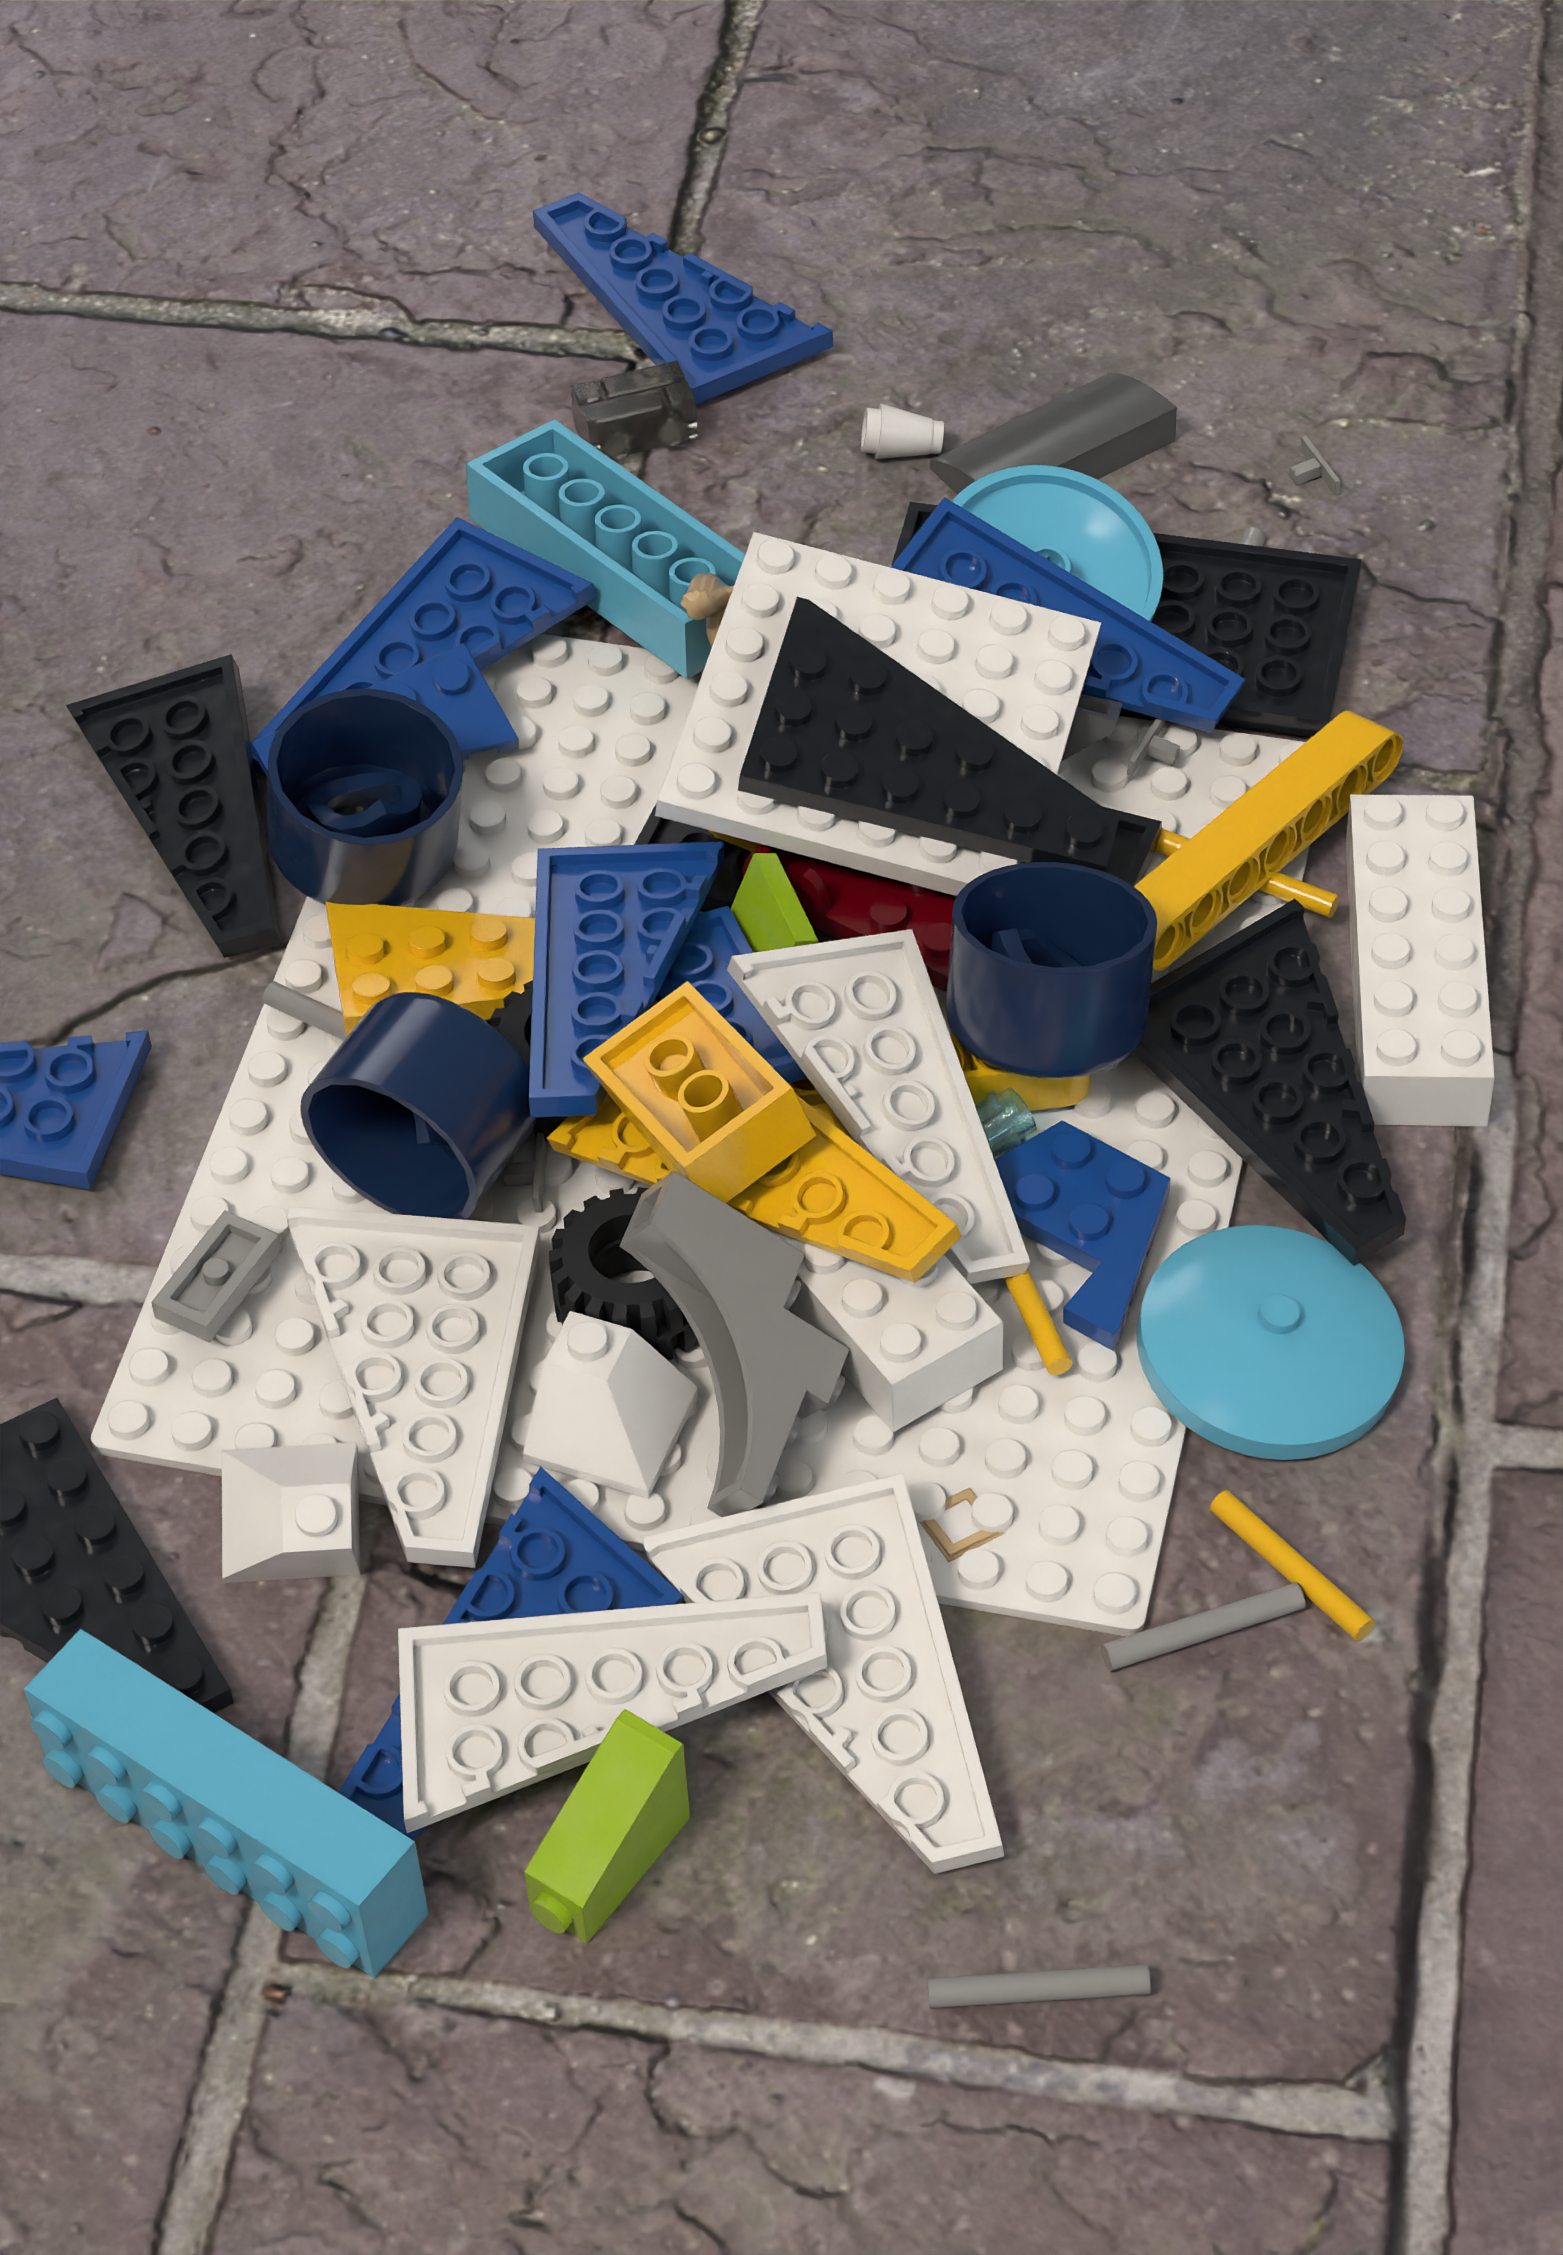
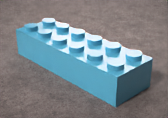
(607, 527)
(227, 1804)

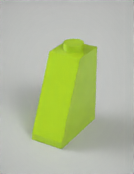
(609, 1828)

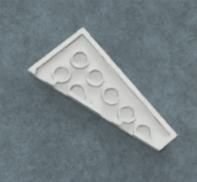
(892, 1077)
(537, 1694)

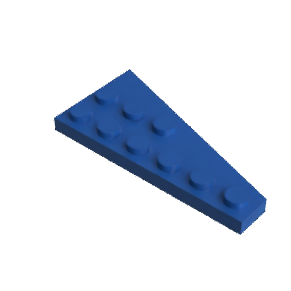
(676, 302)
(1132, 656)
(65, 1105)
(546, 1563)

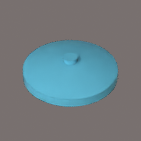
(1075, 526)
(1270, 1342)

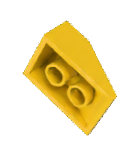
(701, 1094)

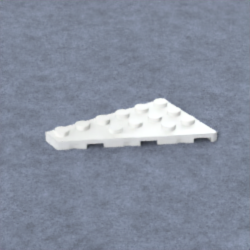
(428, 1352)
(890, 1688)

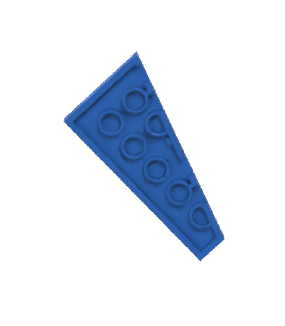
(458, 592)
(601, 952)

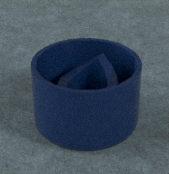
(368, 753)
(1050, 969)
(420, 1107)

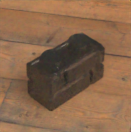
(635, 410)

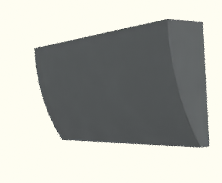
(1083, 430)

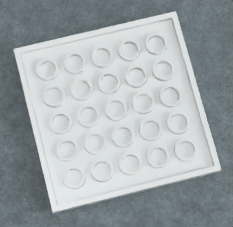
(989, 654)

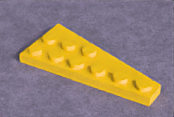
(428, 951)
(820, 1194)

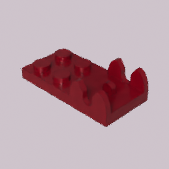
(865, 904)

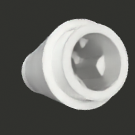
(899, 433)

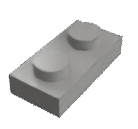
(216, 1276)

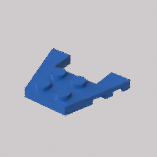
(1093, 1211)

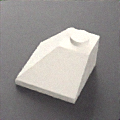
(607, 1407)
(290, 1512)

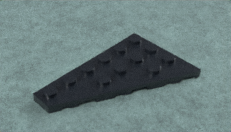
(885, 748)

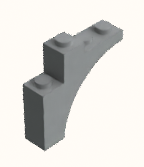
(736, 1296)

